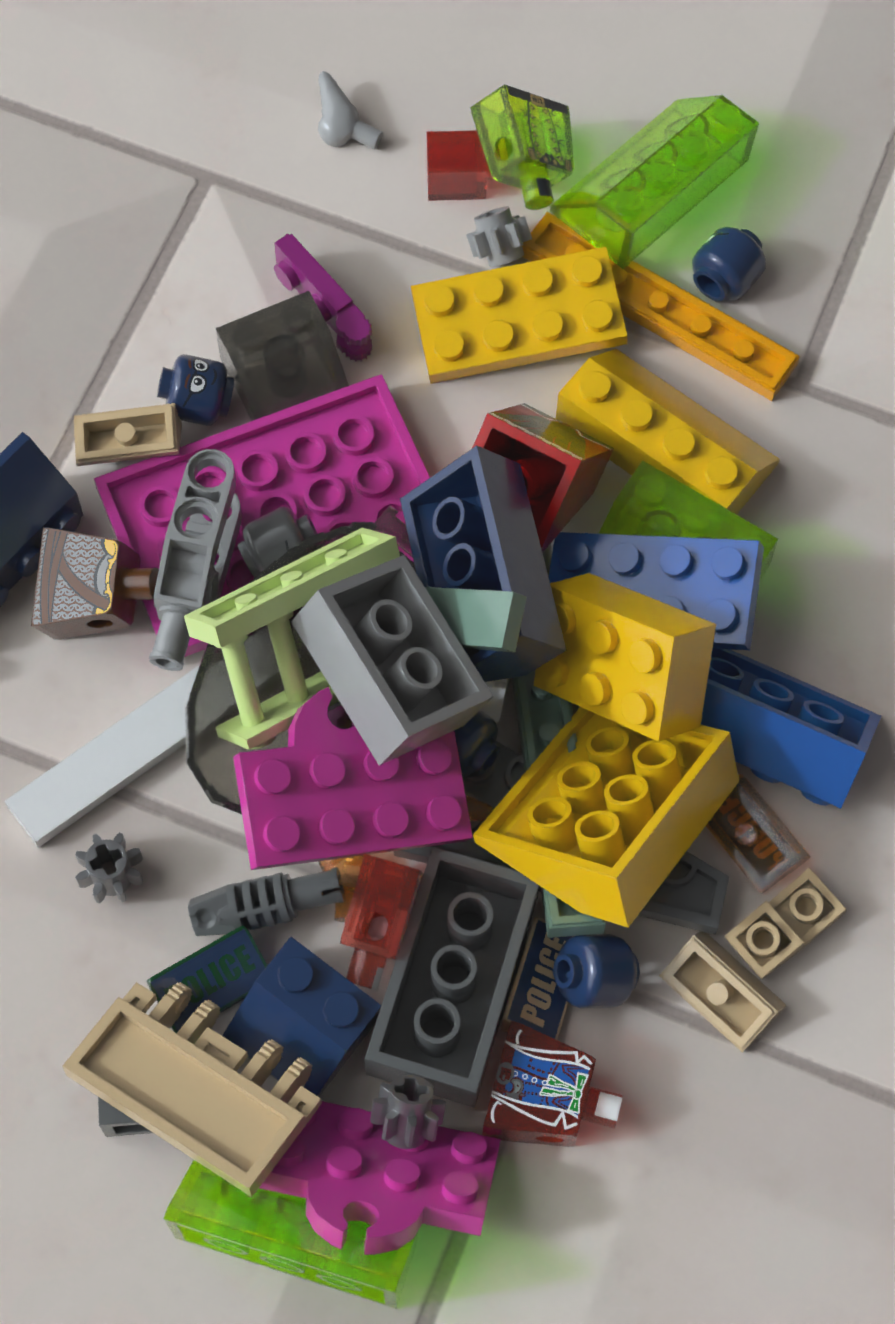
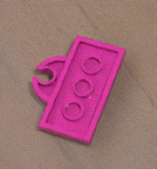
(334, 800)
(360, 1177)

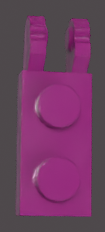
(301, 271)

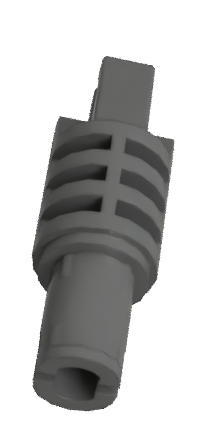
(263, 901)

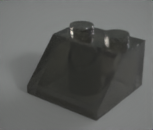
(281, 356)

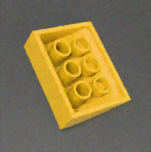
(611, 813)

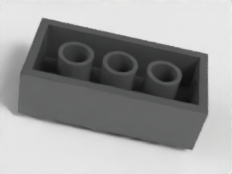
(452, 975)

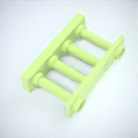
(272, 603)

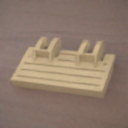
(190, 1087)

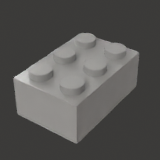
(391, 659)

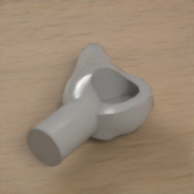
(341, 119)

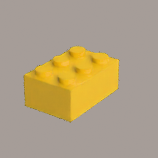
(629, 657)

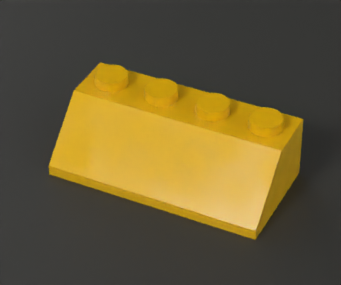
(659, 425)

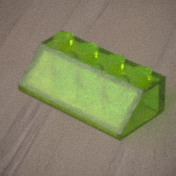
(658, 176)
(277, 1235)

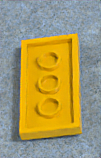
(519, 315)

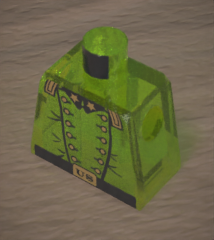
(525, 142)

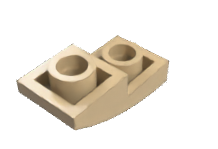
(785, 924)

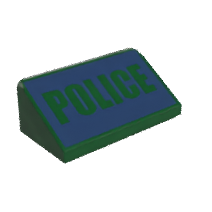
(215, 973)

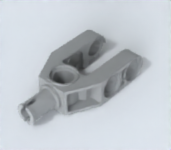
(187, 567)

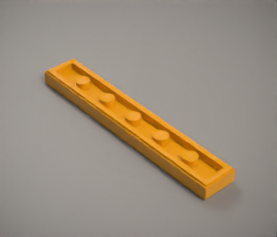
(679, 316)

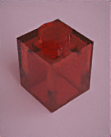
(456, 166)

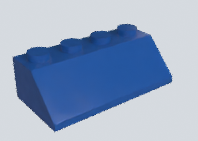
(787, 727)

